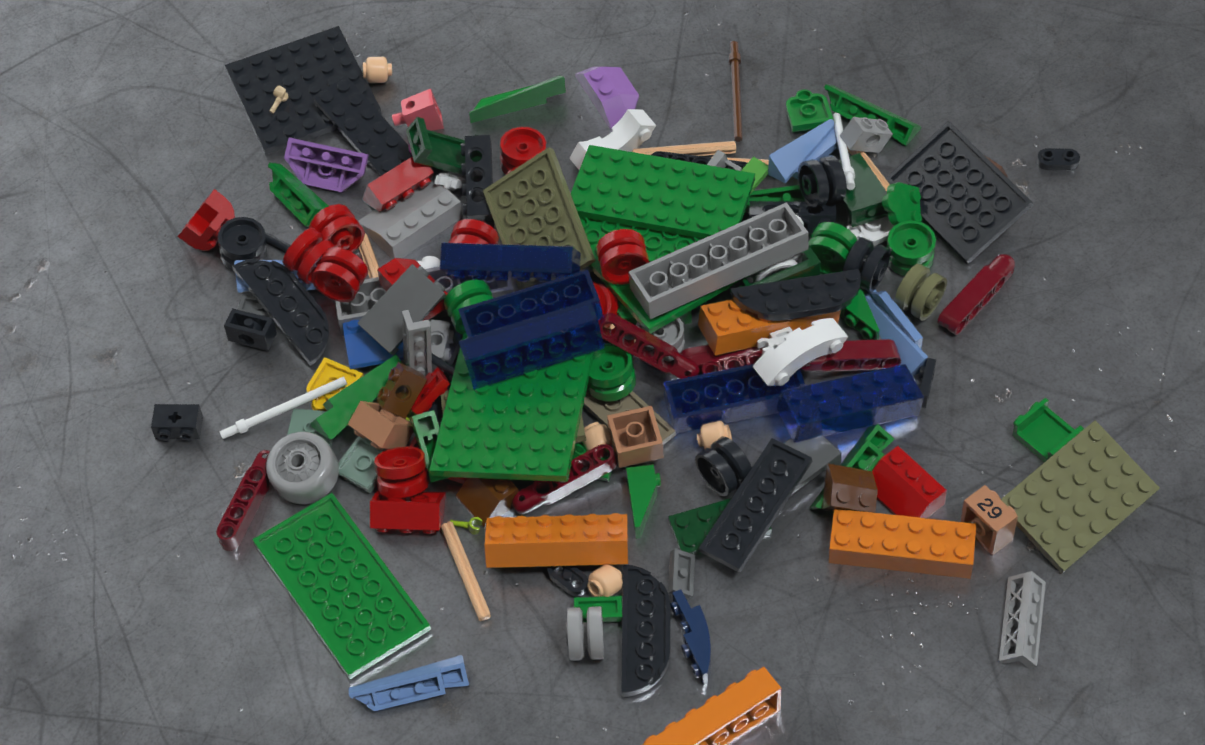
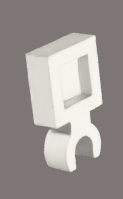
(449, 181)
(775, 339)

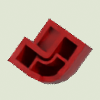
(203, 228)

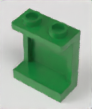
(1043, 430)

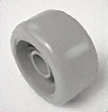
(302, 467)

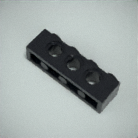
(477, 146)
(809, 215)

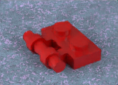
(435, 386)

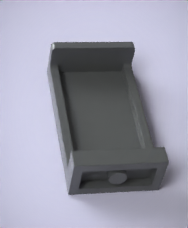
(410, 292)
(822, 454)

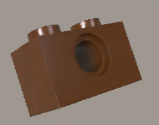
(401, 402)

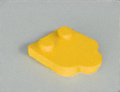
(326, 373)

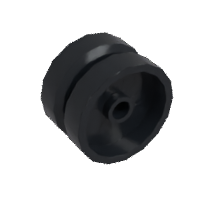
(822, 181)
(241, 240)
(870, 261)
(723, 465)

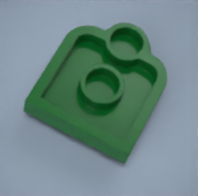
(807, 110)
(902, 203)

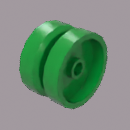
(831, 245)
(910, 245)
(465, 295)
(611, 374)

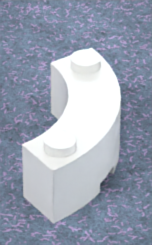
(626, 135)
(799, 349)

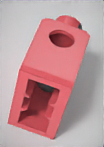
(422, 106)

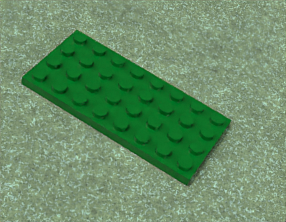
(660, 192)
(341, 585)

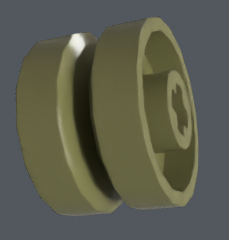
(920, 291)

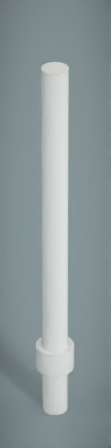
(848, 170)
(243, 425)

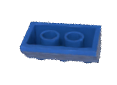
(363, 348)

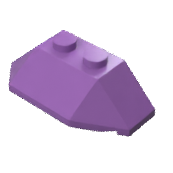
(609, 92)
(325, 165)

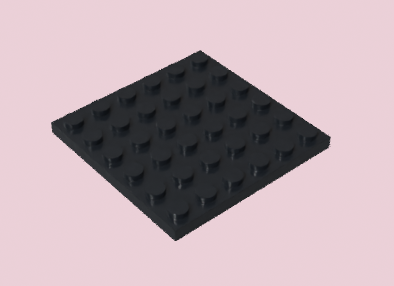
(304, 71)

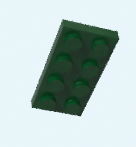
(694, 525)

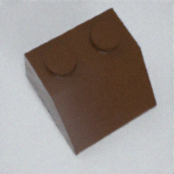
(849, 489)
(487, 497)

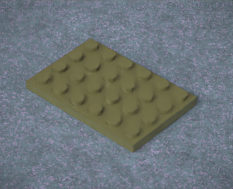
(537, 209)
(1079, 496)

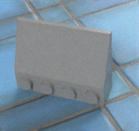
(413, 220)

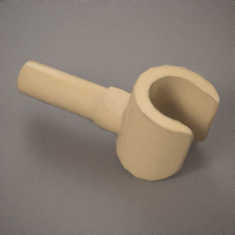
(281, 95)

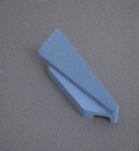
(812, 145)
(897, 327)
(412, 684)

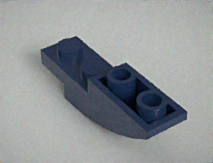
(696, 636)

